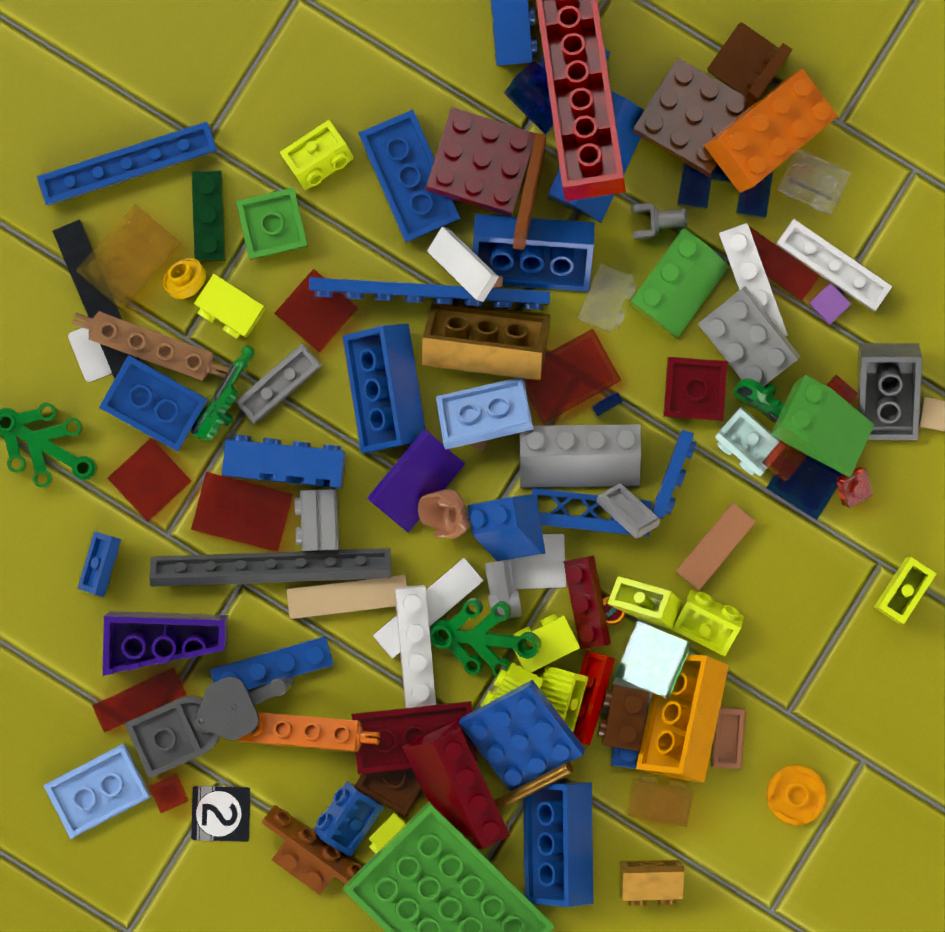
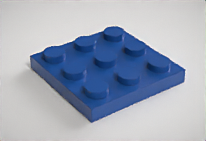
(521, 735)

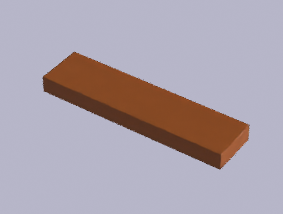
(529, 191)

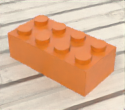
(771, 130)

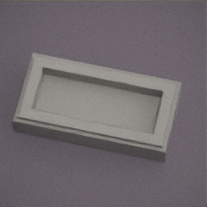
(628, 510)

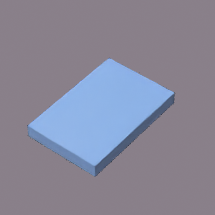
(484, 413)
(97, 791)

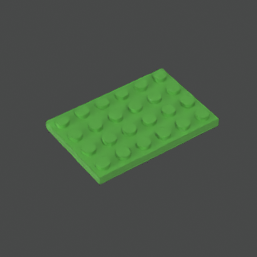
(440, 883)

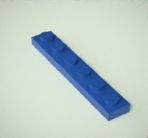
(126, 163)

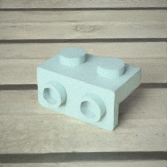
(746, 440)

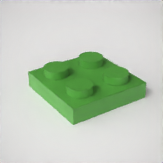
(272, 223)

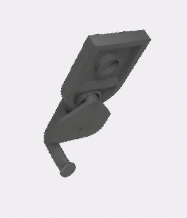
(196, 723)

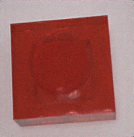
(854, 488)
(169, 793)

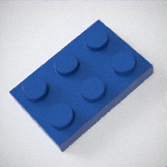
(153, 403)

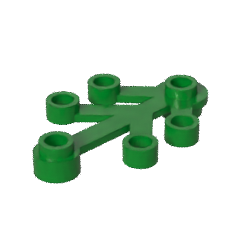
(39, 441)
(480, 639)

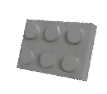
(749, 338)

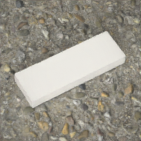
(462, 264)

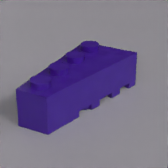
(157, 638)

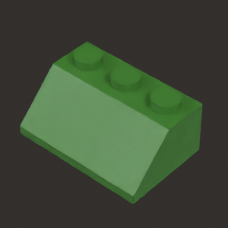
(679, 283)

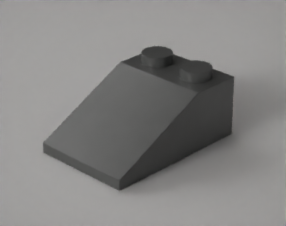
(890, 389)

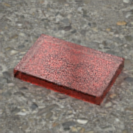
(571, 376)
(242, 511)

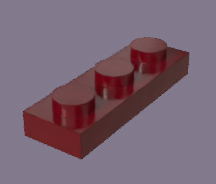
(587, 602)

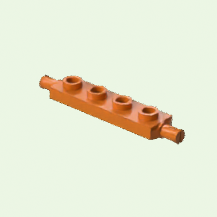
(310, 732)

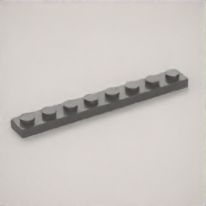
(270, 567)

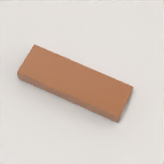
(715, 546)

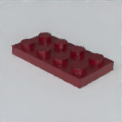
(401, 727)

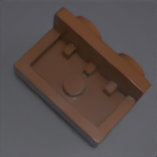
(624, 717)

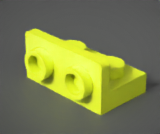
(317, 155)
(708, 622)

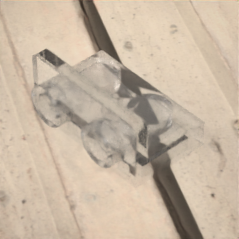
(814, 181)

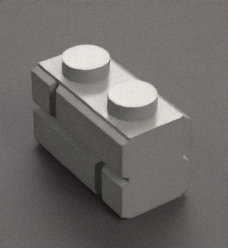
(318, 520)

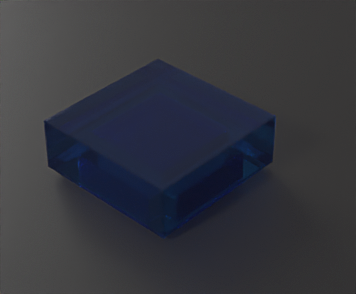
(606, 404)

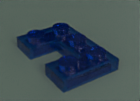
(696, 186)

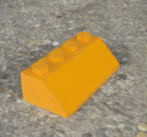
(683, 727)

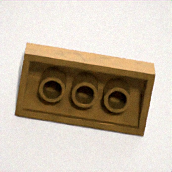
(485, 340)

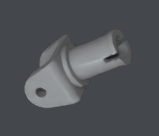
(659, 220)

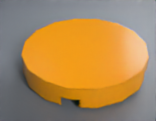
(796, 794)

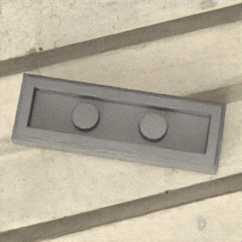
(278, 384)

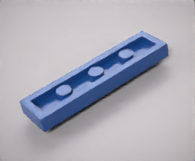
(278, 663)

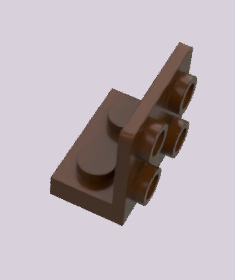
(748, 62)

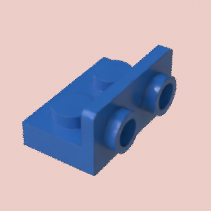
(348, 819)

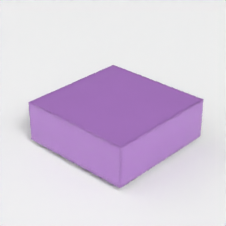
(829, 304)

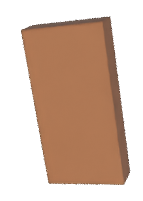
(729, 738)

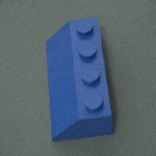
(626, 117)
(554, 257)
(384, 387)
(559, 845)

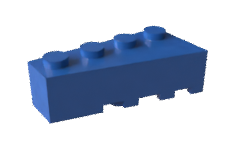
(512, 31)
(284, 463)

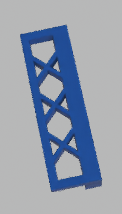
(580, 522)

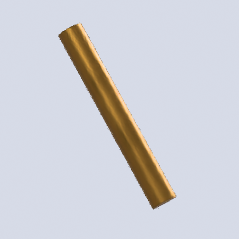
(534, 785)

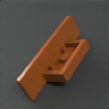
(307, 854)

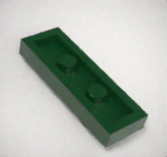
(208, 216)

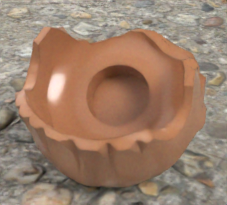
(445, 513)

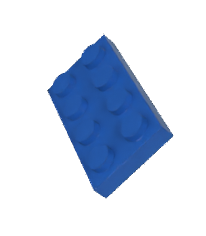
(403, 169)

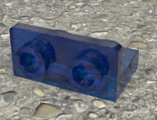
(531, 95)

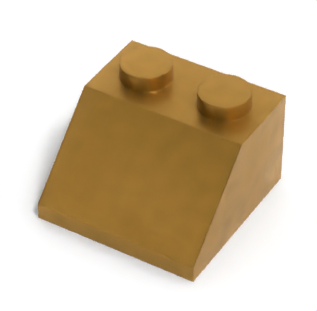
(651, 881)

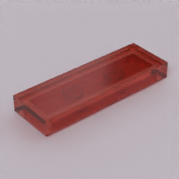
(783, 268)
(139, 699)

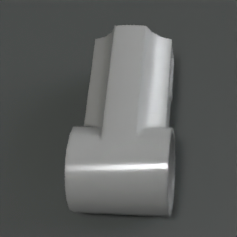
(502, 587)

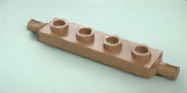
(150, 345)

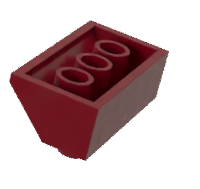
(456, 784)

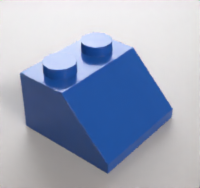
(508, 527)

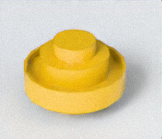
(184, 278)

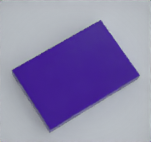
(419, 471)

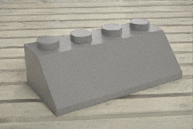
(580, 456)

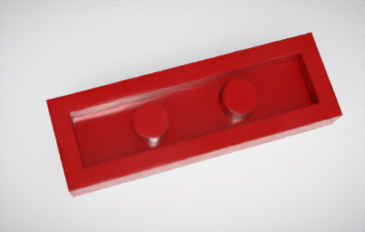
(598, 669)

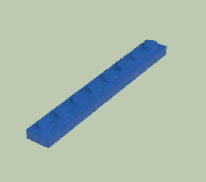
(416, 292)

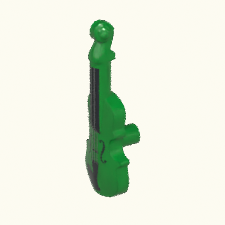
(759, 397)
(215, 413)

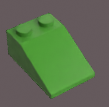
(823, 425)

